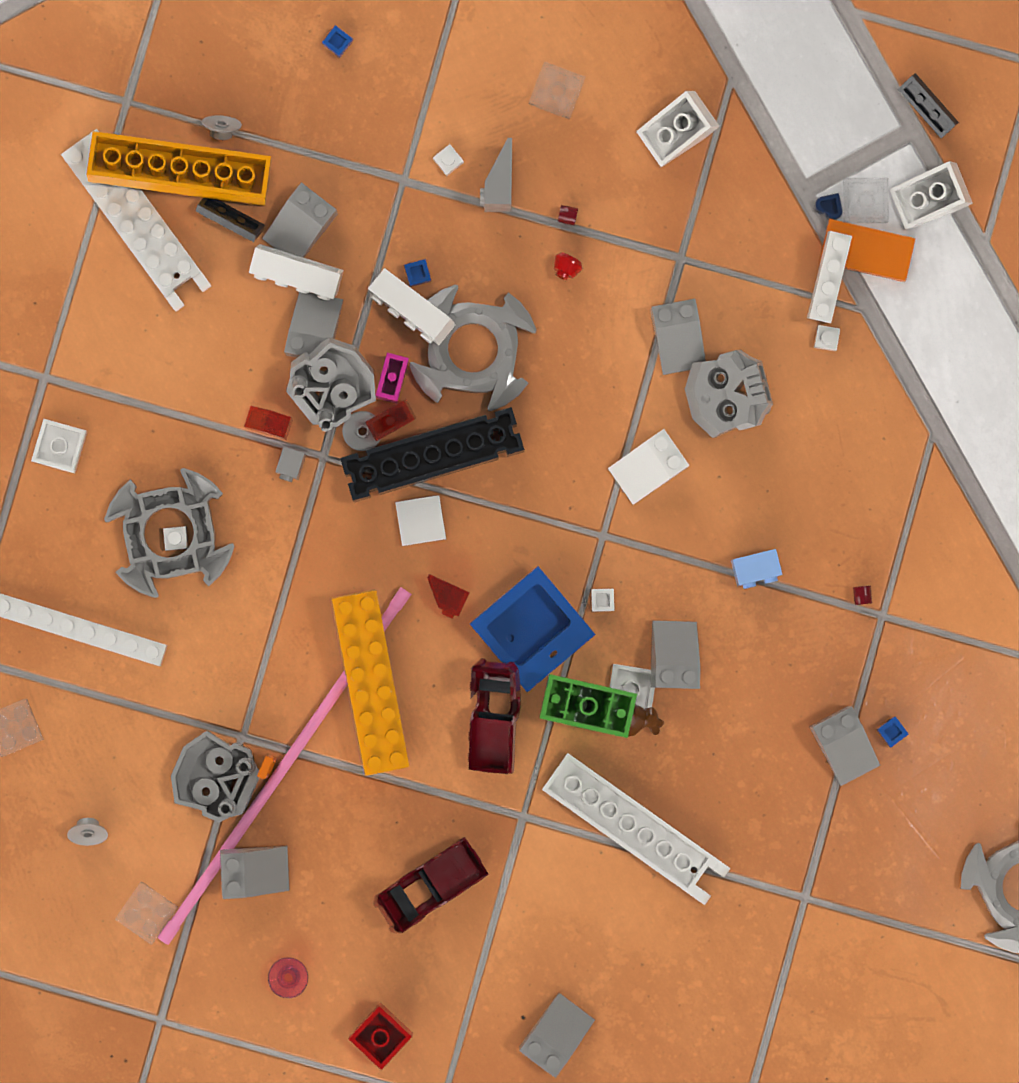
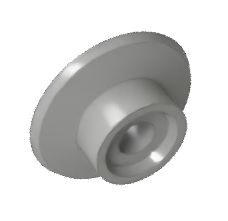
(221, 126)
(351, 431)
(87, 832)

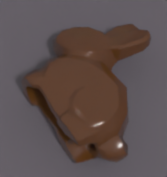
(645, 718)

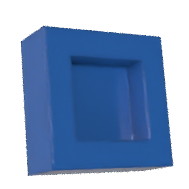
(337, 41)
(417, 273)
(892, 731)

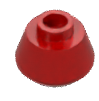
(566, 266)

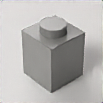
(290, 464)

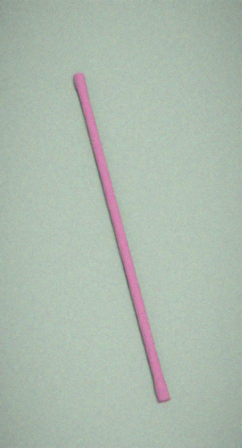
(174, 924)

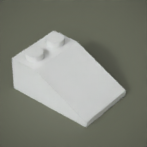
(677, 128)
(931, 195)
(648, 466)

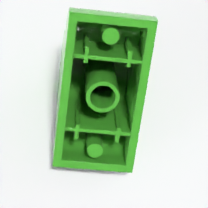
(588, 706)

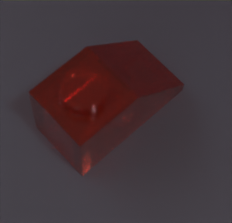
(391, 420)
(269, 422)
(448, 596)

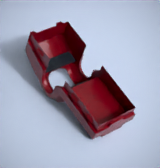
(490, 733)
(445, 876)

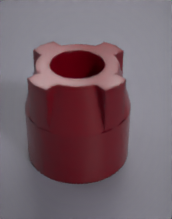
(567, 215)
(862, 595)

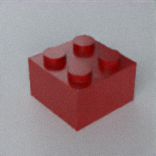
(380, 1036)

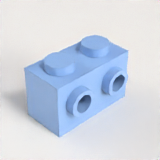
(756, 568)

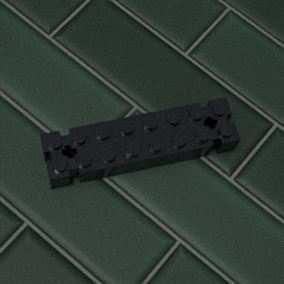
(432, 455)

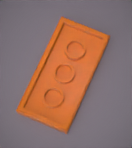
(875, 250)

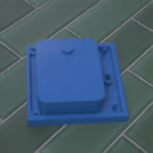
(530, 625)

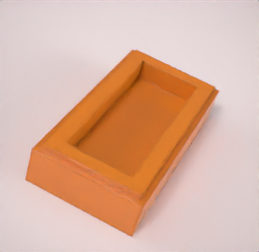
(267, 766)

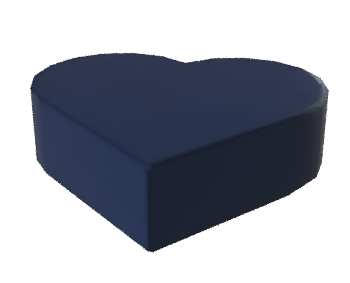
(830, 206)

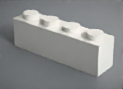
(296, 272)
(829, 277)
(411, 306)

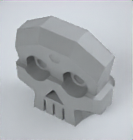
(345, 372)
(711, 398)
(198, 769)

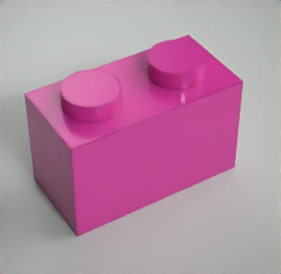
(392, 378)

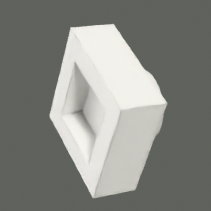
(448, 160)
(827, 338)
(175, 538)
(602, 600)

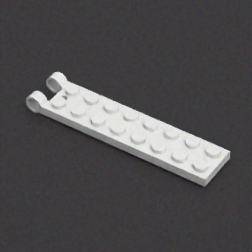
(139, 228)
(632, 826)

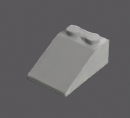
(498, 184)
(300, 222)
(312, 323)
(678, 335)
(675, 655)
(845, 745)
(254, 871)
(556, 1035)

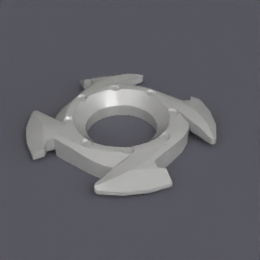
(499, 375)
(199, 555)
(989, 879)

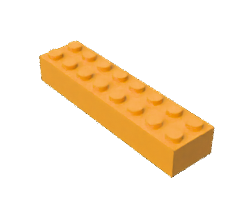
(178, 168)
(370, 682)

